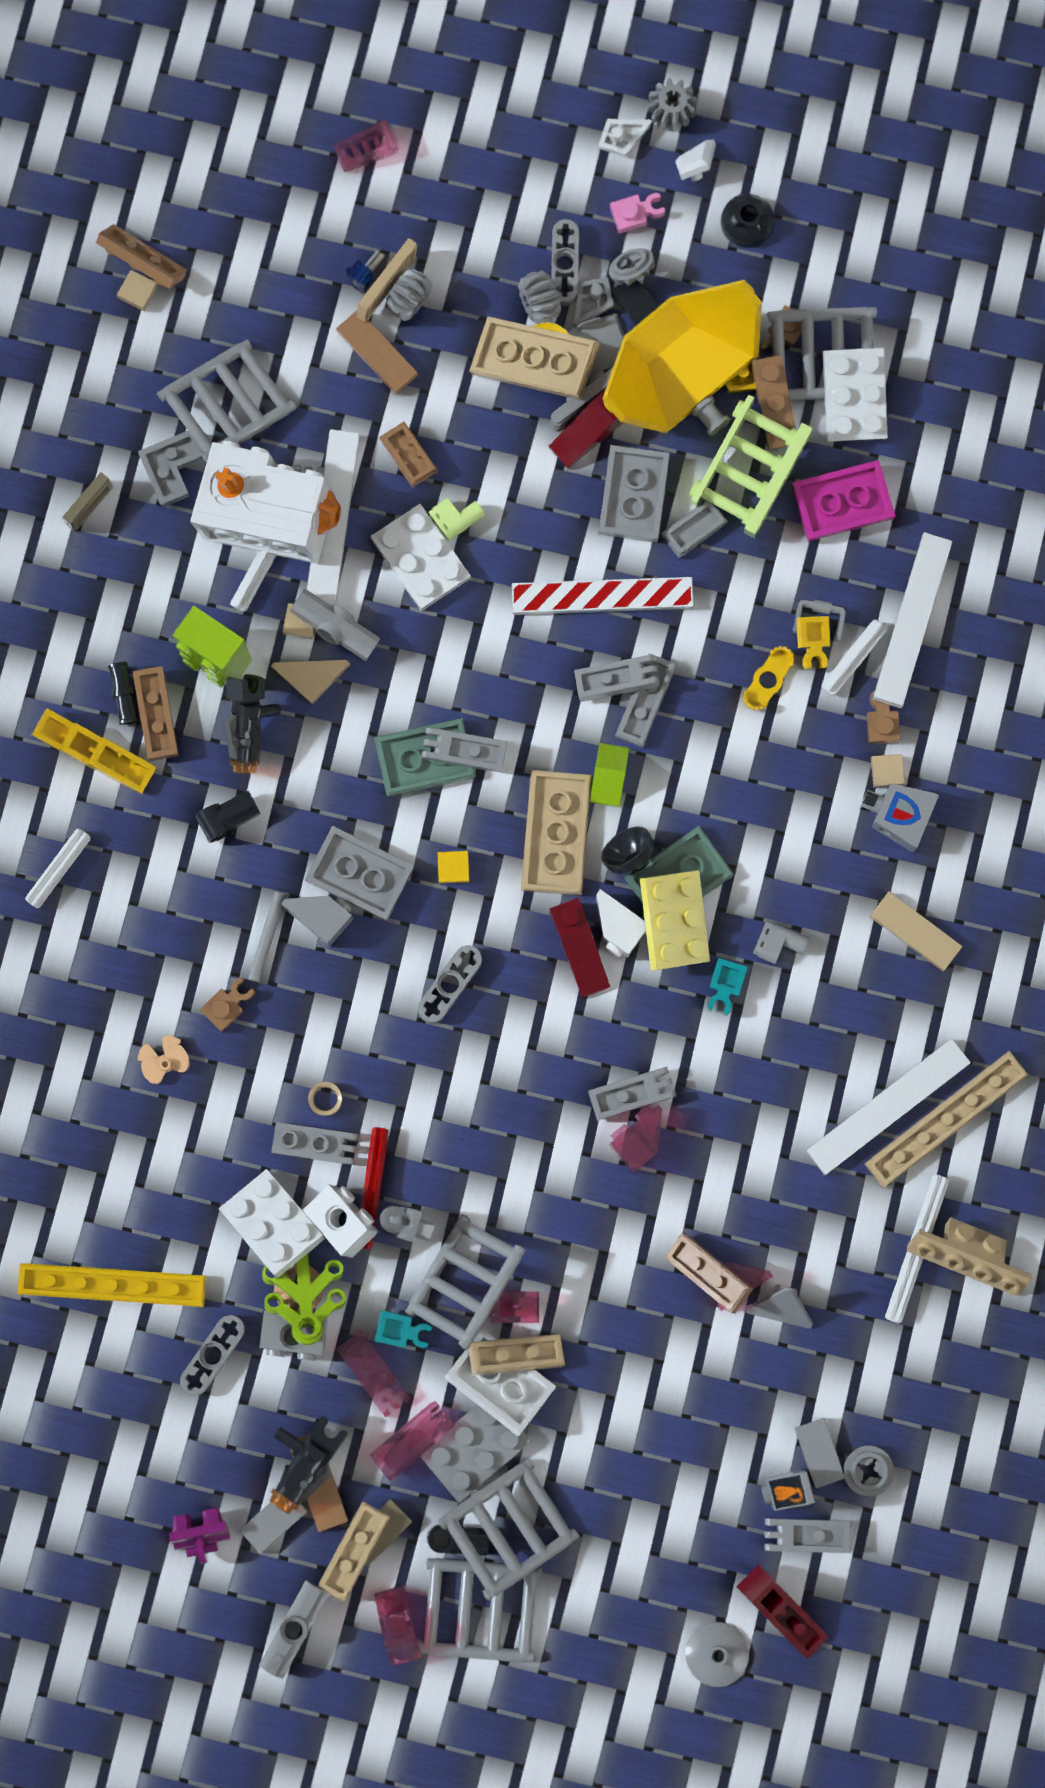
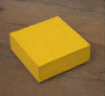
(453, 867)

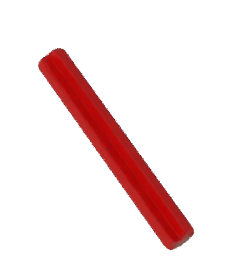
(374, 1174)

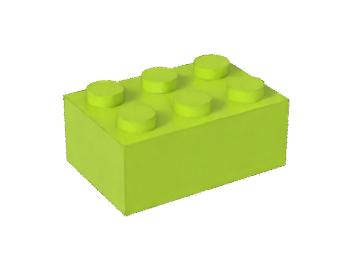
(211, 647)

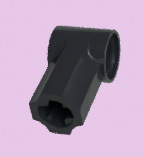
(220, 819)
(475, 1534)

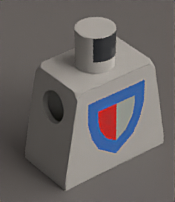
(901, 813)

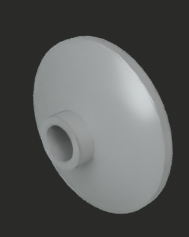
(717, 1637)

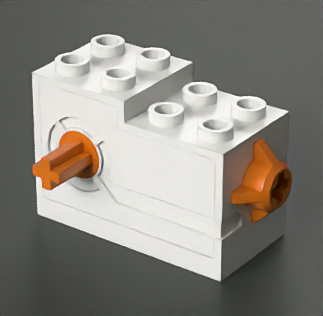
(263, 504)

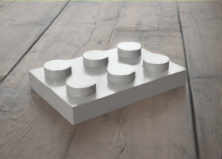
(633, 493)
(359, 873)
(472, 1452)

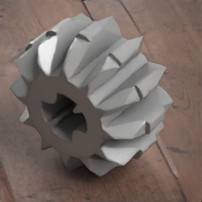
(673, 94)
(408, 294)
(539, 297)

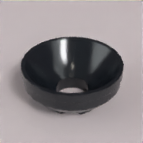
(747, 233)
(628, 851)

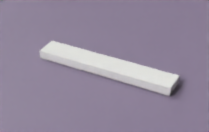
(339, 474)
(912, 620)
(888, 1106)

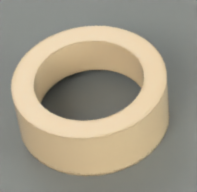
(325, 1085)

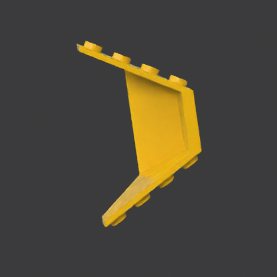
(684, 355)

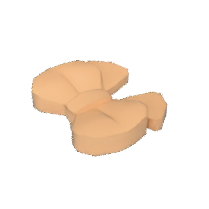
(156, 1067)

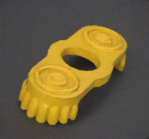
(777, 663)

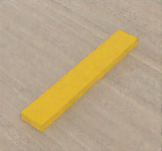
(112, 1285)

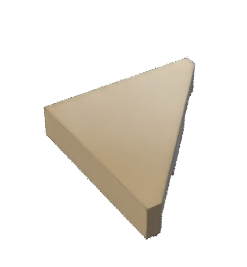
(311, 677)

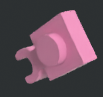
(632, 213)

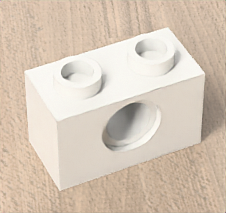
(325, 1213)

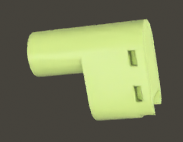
(452, 522)

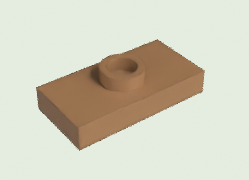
(408, 454)

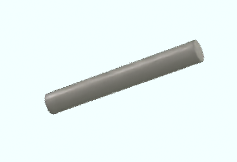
(266, 937)

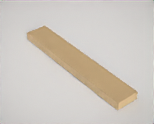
(946, 1119)

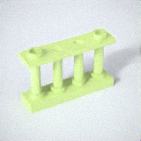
(779, 464)

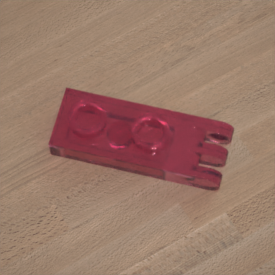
(372, 1372)
(411, 1440)

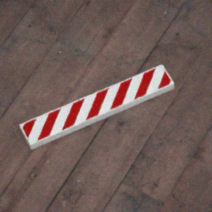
(602, 596)

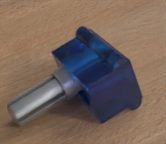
(360, 275)

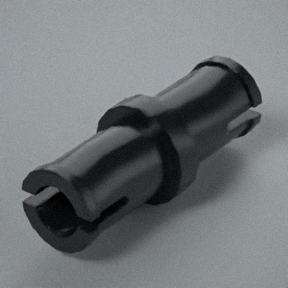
(123, 693)

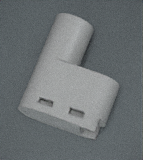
(774, 938)

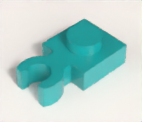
(726, 981)
(396, 1329)

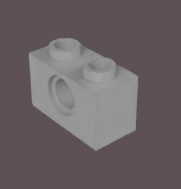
(274, 1339)

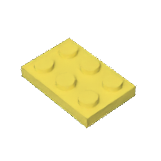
(674, 920)

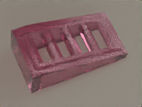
(380, 153)

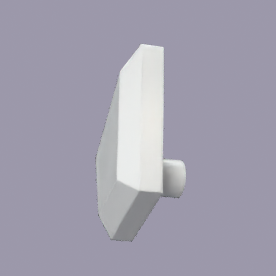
(622, 135)
(696, 160)

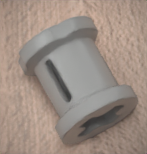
(711, 416)

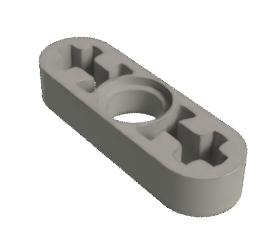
(573, 242)
(469, 970)
(205, 1379)

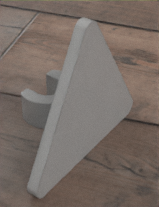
(782, 1307)

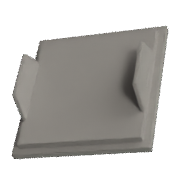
(608, 334)

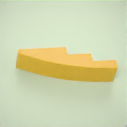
(93, 751)

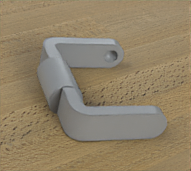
(821, 607)

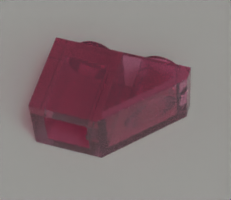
(640, 1141)
(397, 1625)

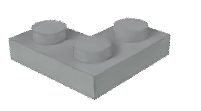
(163, 465)

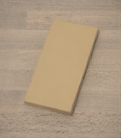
(534, 358)
(556, 833)

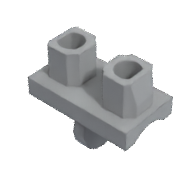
(405, 1223)

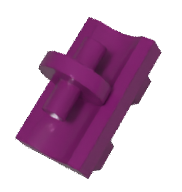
(199, 1539)

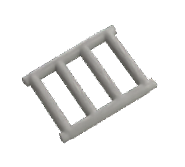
(806, 317)
(219, 364)
(481, 1309)
(475, 1505)
(461, 1647)

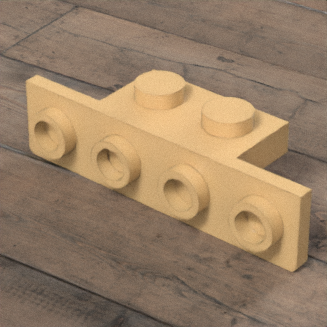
(971, 1254)

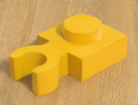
(813, 635)

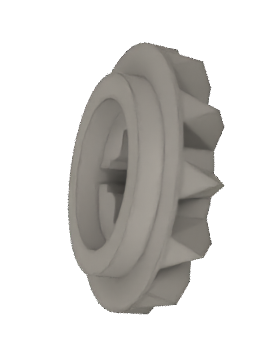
(642, 262)
(872, 1485)

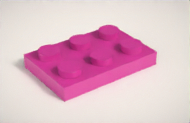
(843, 500)

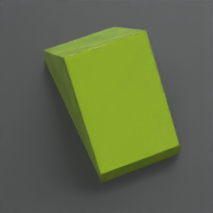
(609, 775)

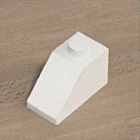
(618, 925)

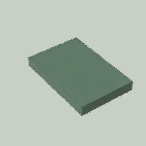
(405, 769)
(688, 853)

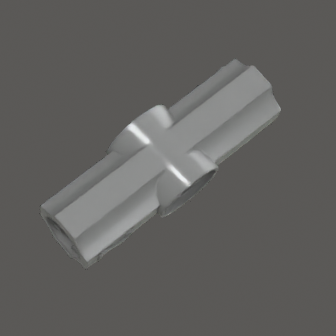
(334, 624)
(283, 1647)

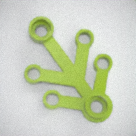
(305, 1295)

